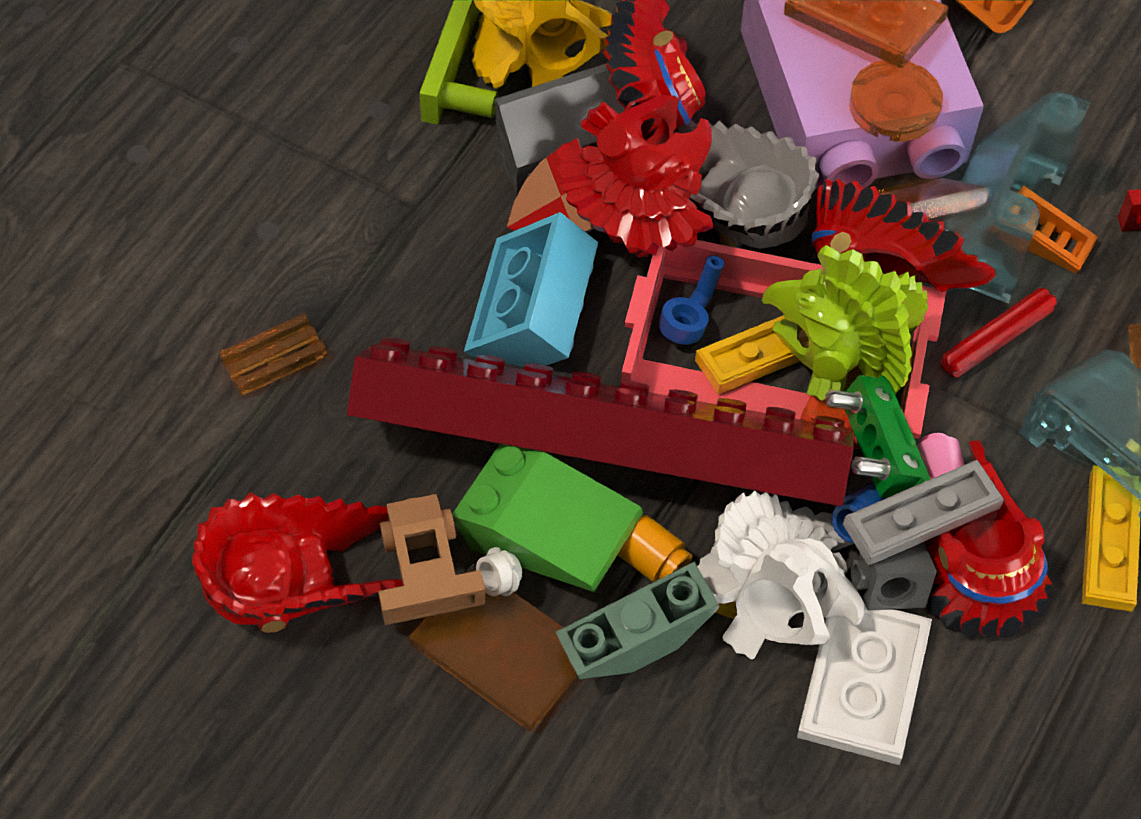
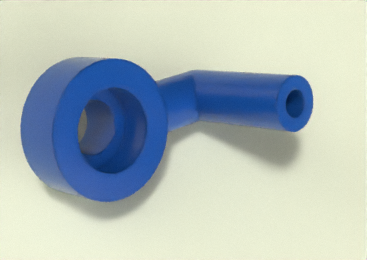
(686, 319)

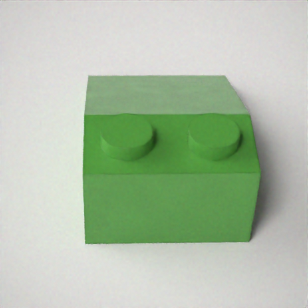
(546, 516)

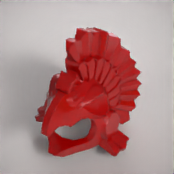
(638, 186)

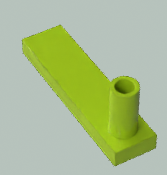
(439, 86)

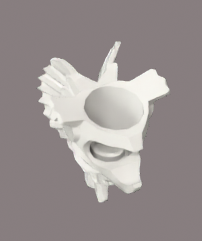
(777, 567)

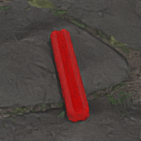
(998, 332)

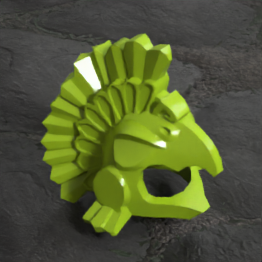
(850, 320)

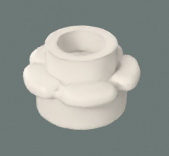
(500, 572)

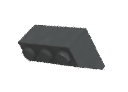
(546, 117)

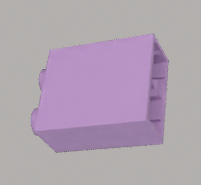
(809, 88)

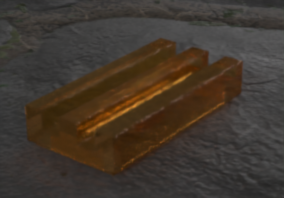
(269, 348)

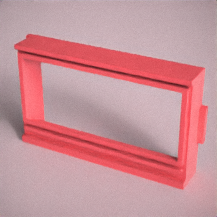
(750, 275)

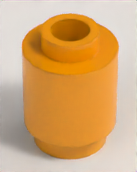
(654, 550)

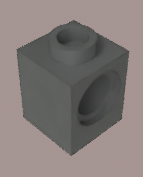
(897, 581)

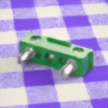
(882, 435)

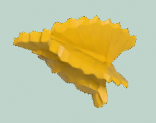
(535, 35)

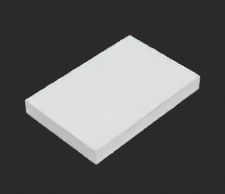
(866, 683)

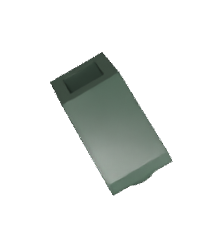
(639, 625)

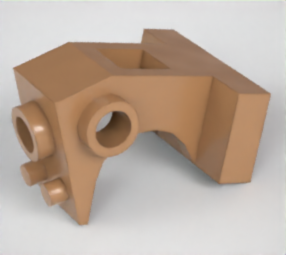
(427, 585)

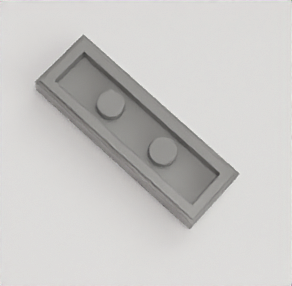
(922, 512)

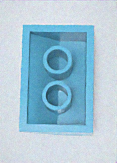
(533, 293)

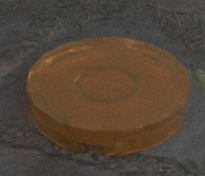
(895, 100)

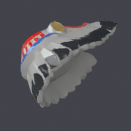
(755, 186)

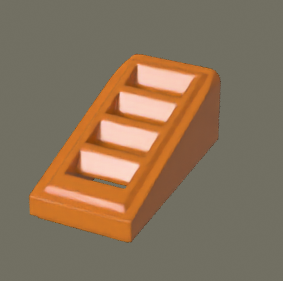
(1057, 221)

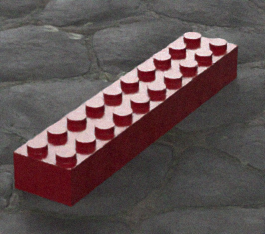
(603, 421)

